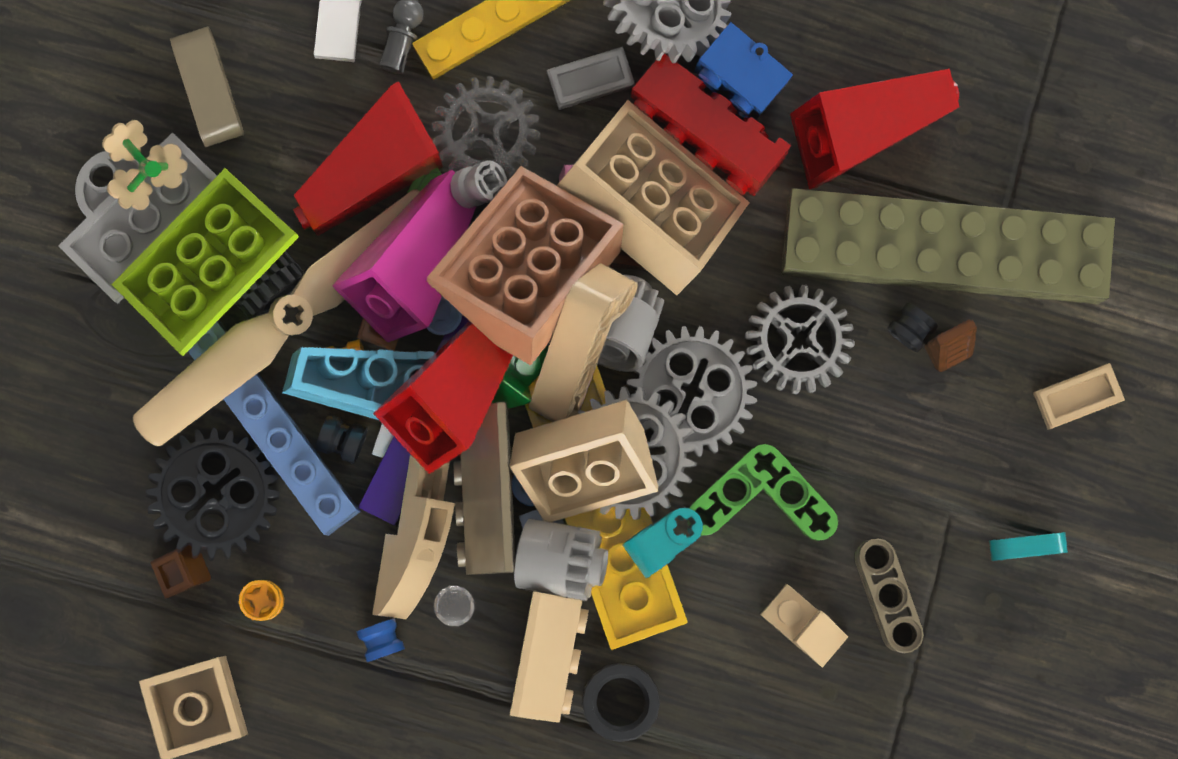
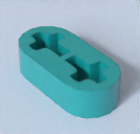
(1028, 546)

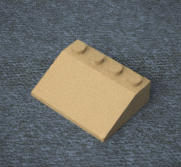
(662, 194)

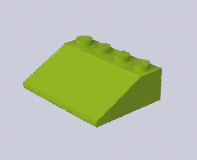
(204, 261)

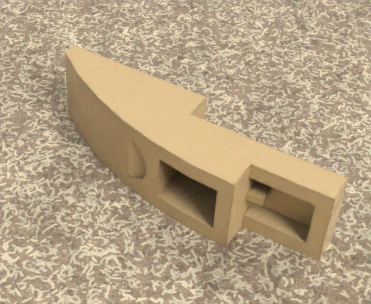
(415, 551)

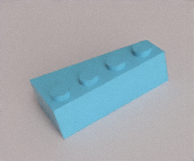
(350, 377)

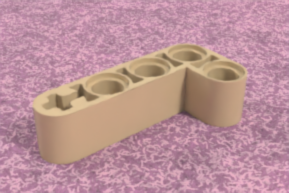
(579, 340)

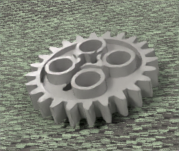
(671, 25)
(724, 405)
(669, 436)

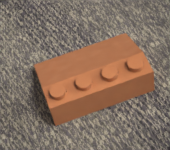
(523, 260)

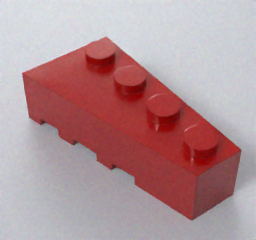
(709, 125)

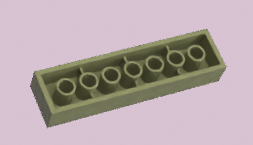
(948, 246)

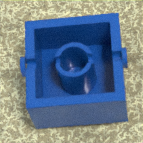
(740, 74)

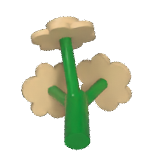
(162, 166)

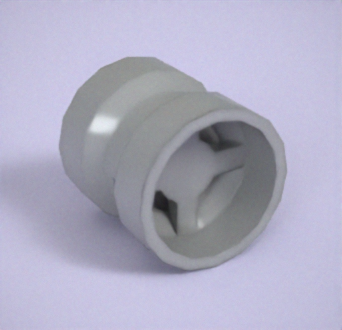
(477, 184)

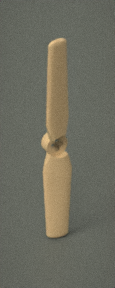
(255, 342)

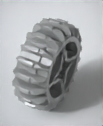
(813, 352)

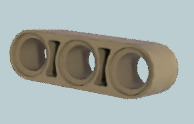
(207, 86)
(903, 610)

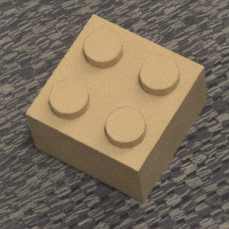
(193, 708)

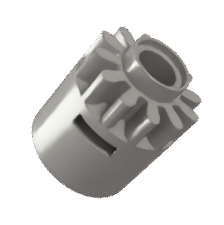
(633, 330)
(560, 559)

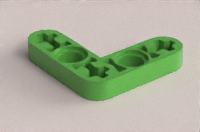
(755, 482)

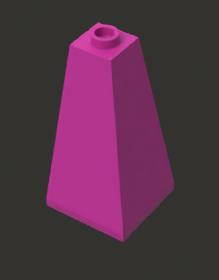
(391, 275)

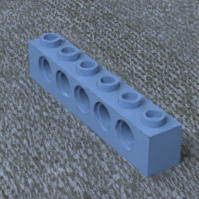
(286, 447)

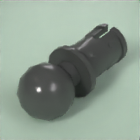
(407, 16)

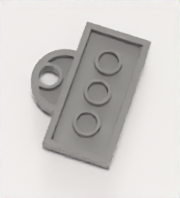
(117, 236)

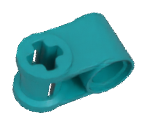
(659, 545)

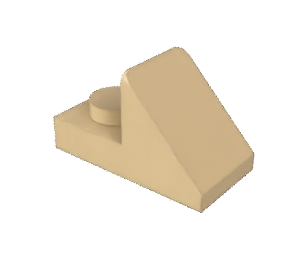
(804, 625)

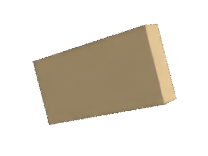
(1078, 396)

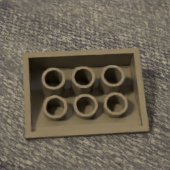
(487, 498)

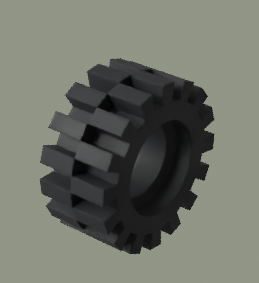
(275, 282)

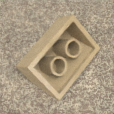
(584, 462)
(548, 657)

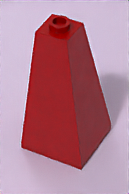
(860, 121)
(370, 164)
(446, 398)

